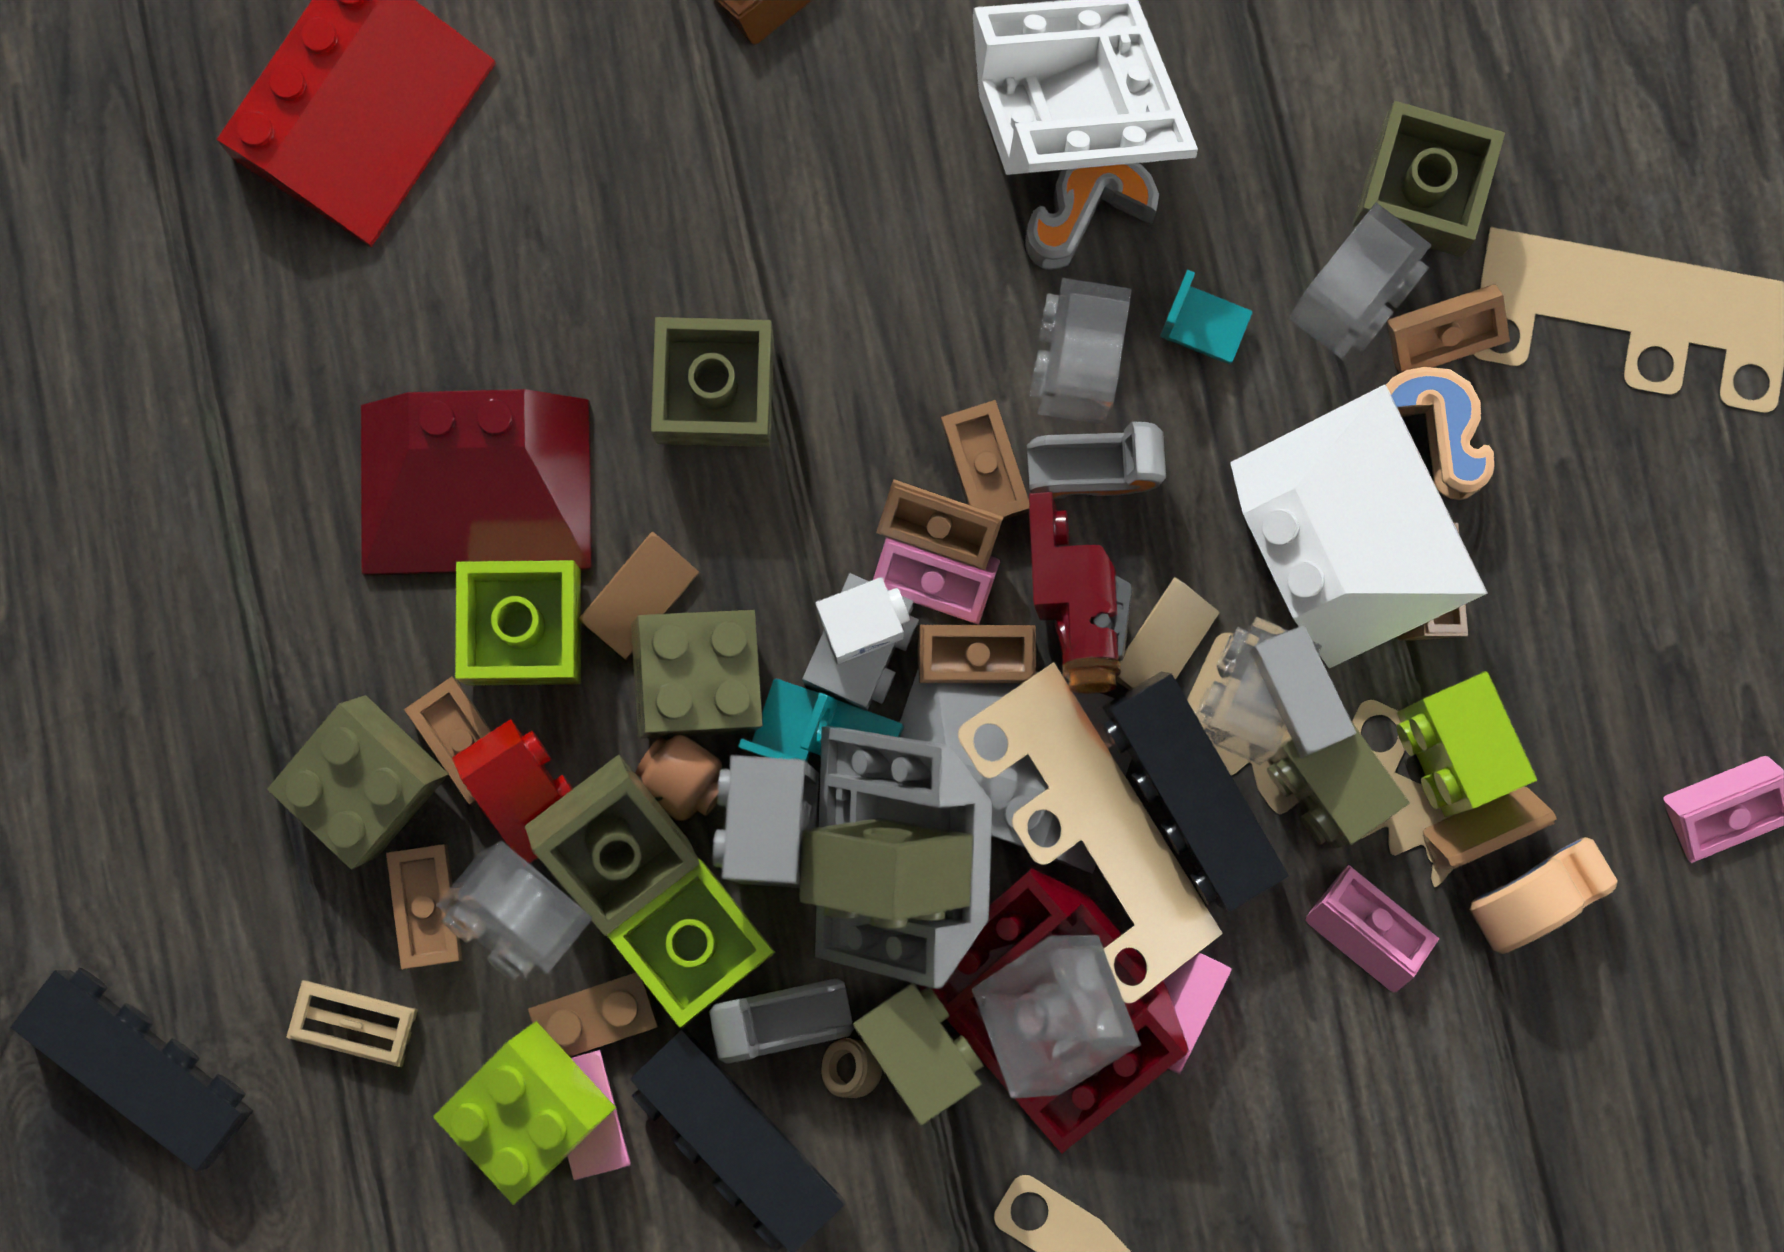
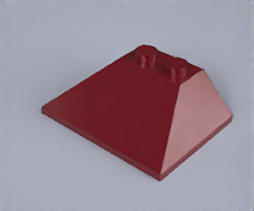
(474, 480)
(1015, 924)

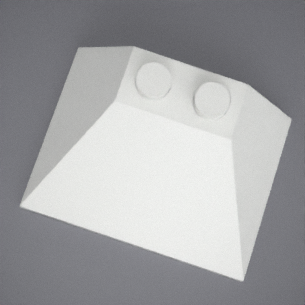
(1076, 86)
(1355, 528)

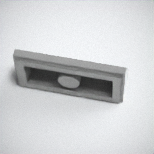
(1302, 691)

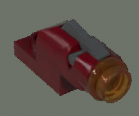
(1082, 597)

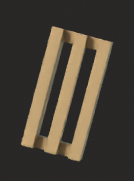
(400, 1035)

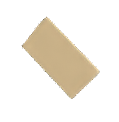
(1167, 635)

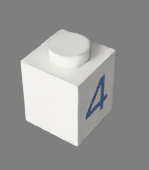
(862, 619)

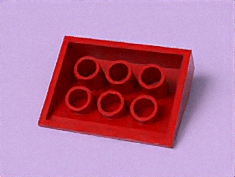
(356, 108)

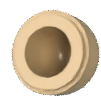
(867, 1071)

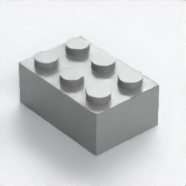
(766, 814)

